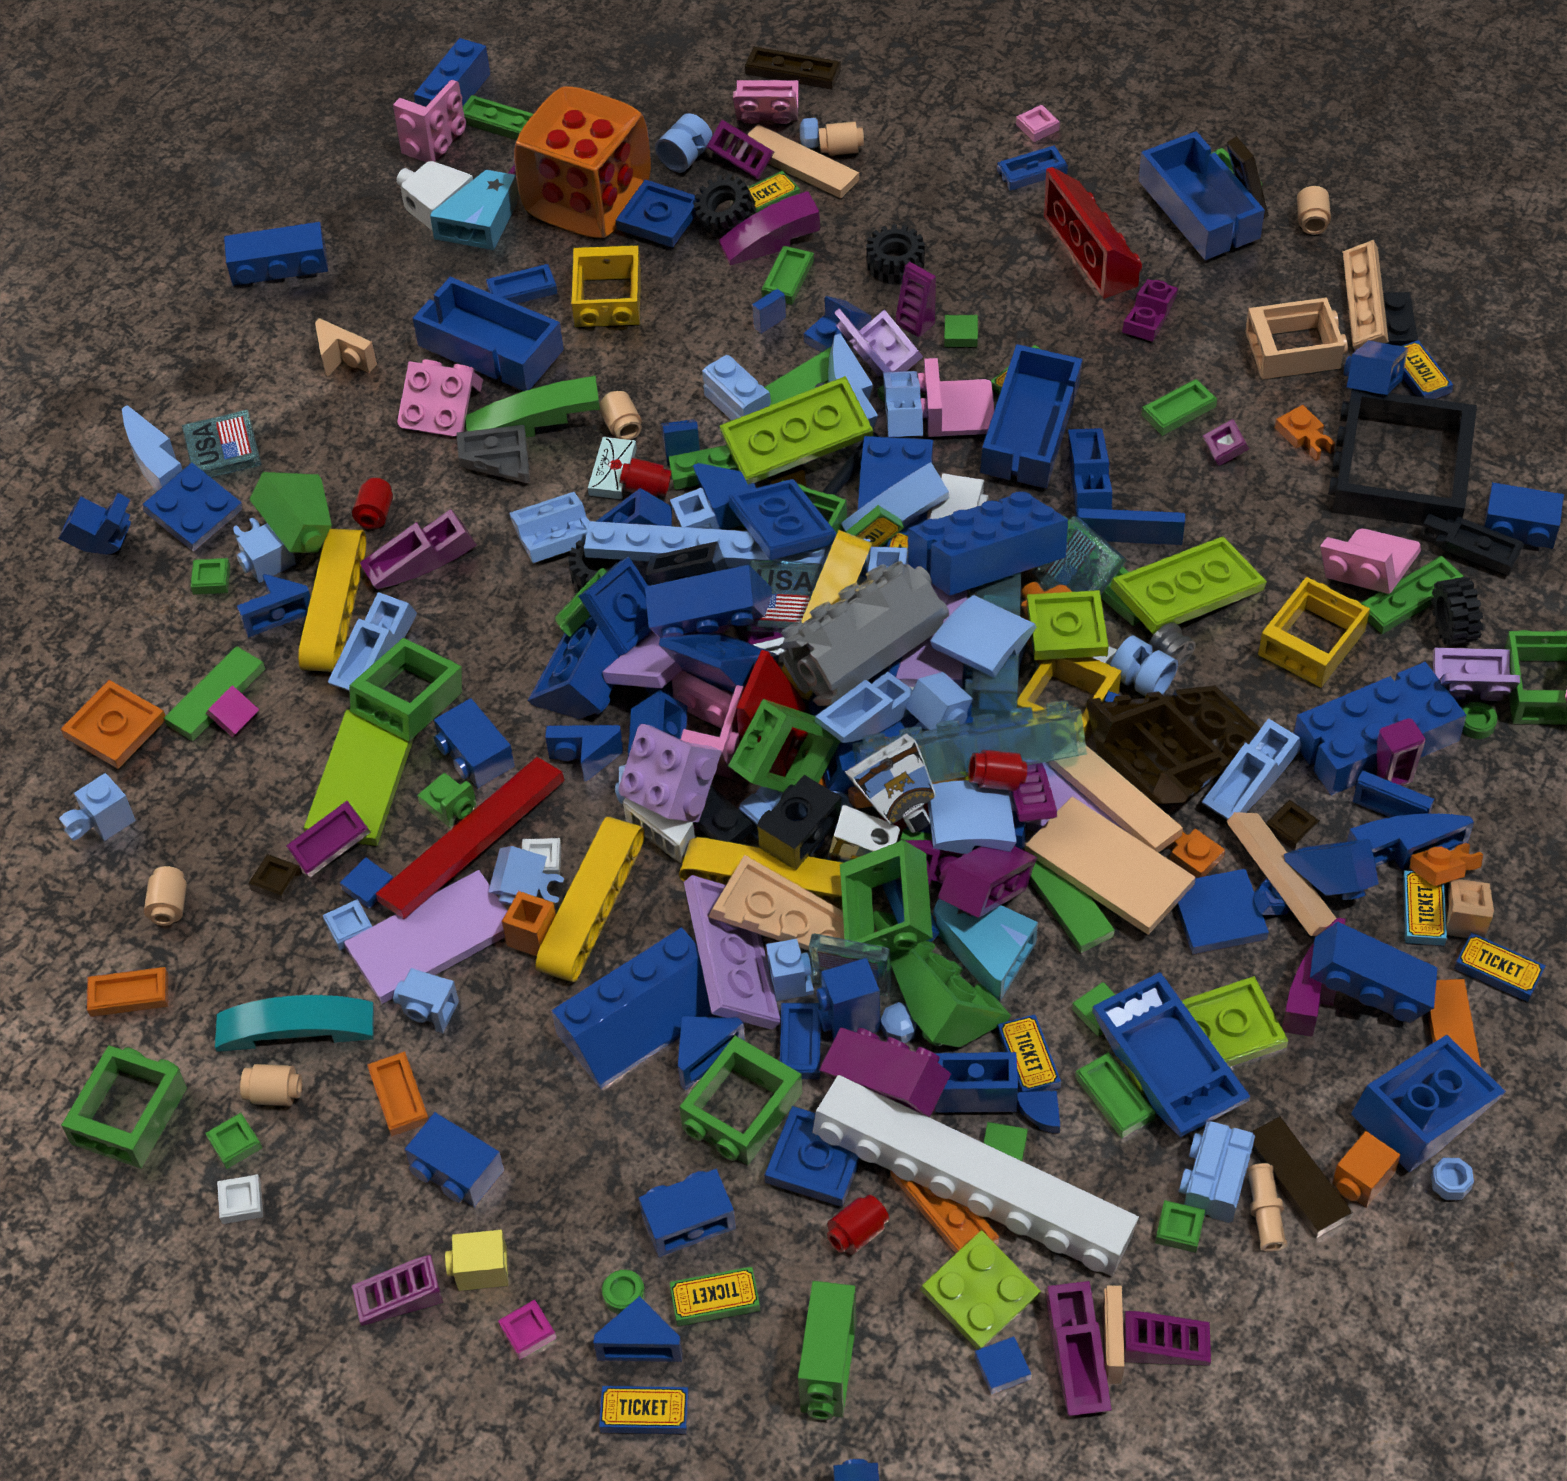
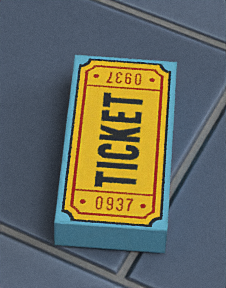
(1423, 911)

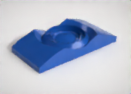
(1169, 1055)

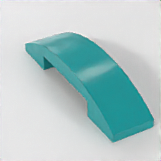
(294, 1017)

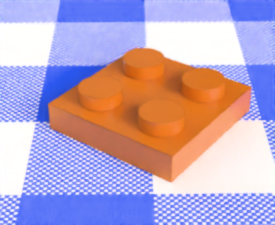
(113, 724)

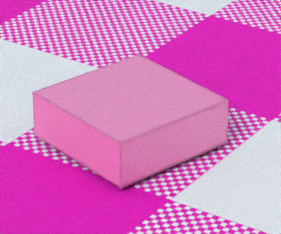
(1037, 123)

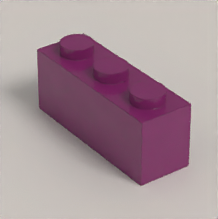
(985, 879)
(887, 1068)

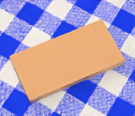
(1110, 865)

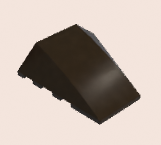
(1172, 741)

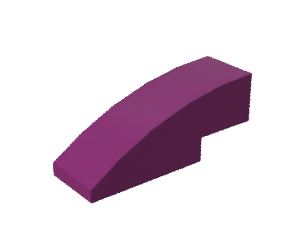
(771, 229)
(418, 551)
(1305, 997)
(1078, 1348)

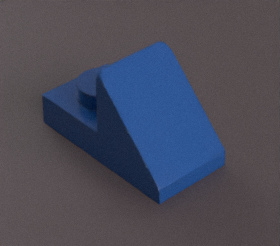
(822, 333)
(281, 605)
(591, 743)

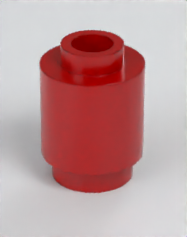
(647, 476)
(373, 503)
(997, 770)
(857, 1224)

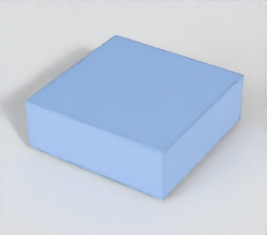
(346, 922)

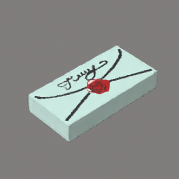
(608, 467)

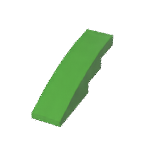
(538, 406)

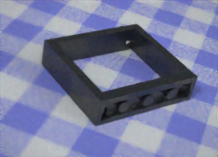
(1394, 504)

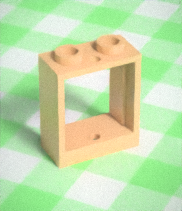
(1289, 317)

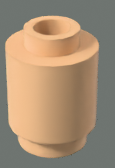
(841, 138)
(1313, 209)
(620, 415)
(165, 896)
(270, 1084)

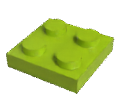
(1067, 625)
(980, 1290)

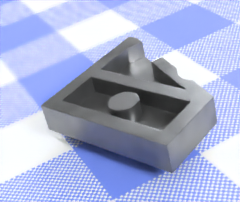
(495, 452)

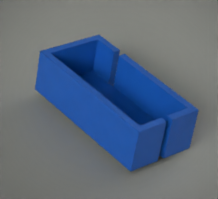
(1201, 195)
(488, 334)
(1031, 416)
(988, 542)
(1353, 721)

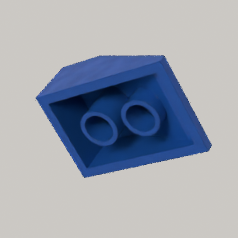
(888, 462)
(714, 658)
(1426, 1101)

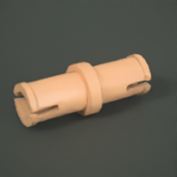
(1266, 1207)

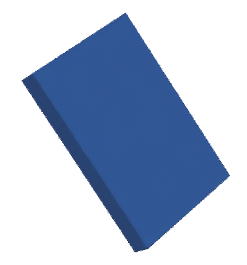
(782, 519)

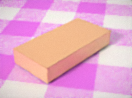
(1113, 1334)

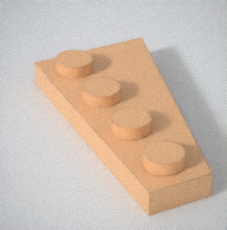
(775, 906)

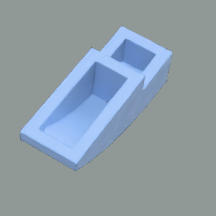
(844, 363)
(903, 404)
(151, 449)
(907, 497)
(371, 638)
(866, 709)
(1253, 770)

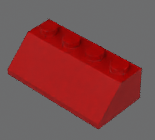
(1089, 235)

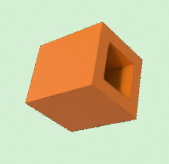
(527, 922)
(1365, 1169)

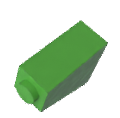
(294, 509)

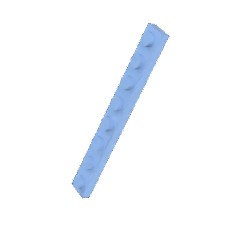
(641, 541)

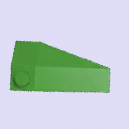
(937, 995)

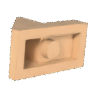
(343, 346)
(1469, 908)

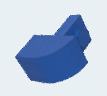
(97, 528)

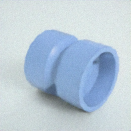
(683, 143)
(1144, 668)

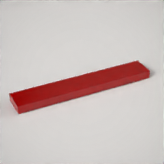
(469, 837)

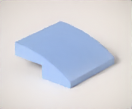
(551, 526)
(982, 635)
(970, 816)

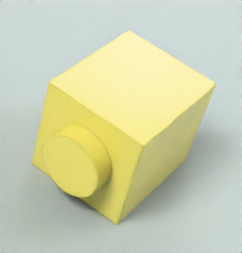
(478, 1260)

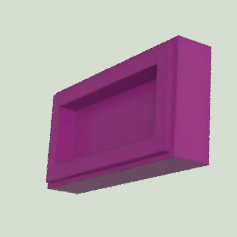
(328, 838)

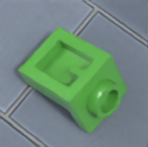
(448, 799)

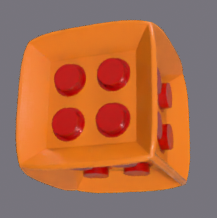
(581, 160)

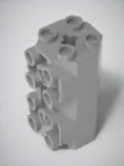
(862, 631)

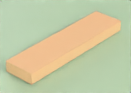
(804, 162)
(1365, 294)
(1119, 799)
(1290, 884)

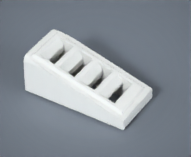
(666, 833)

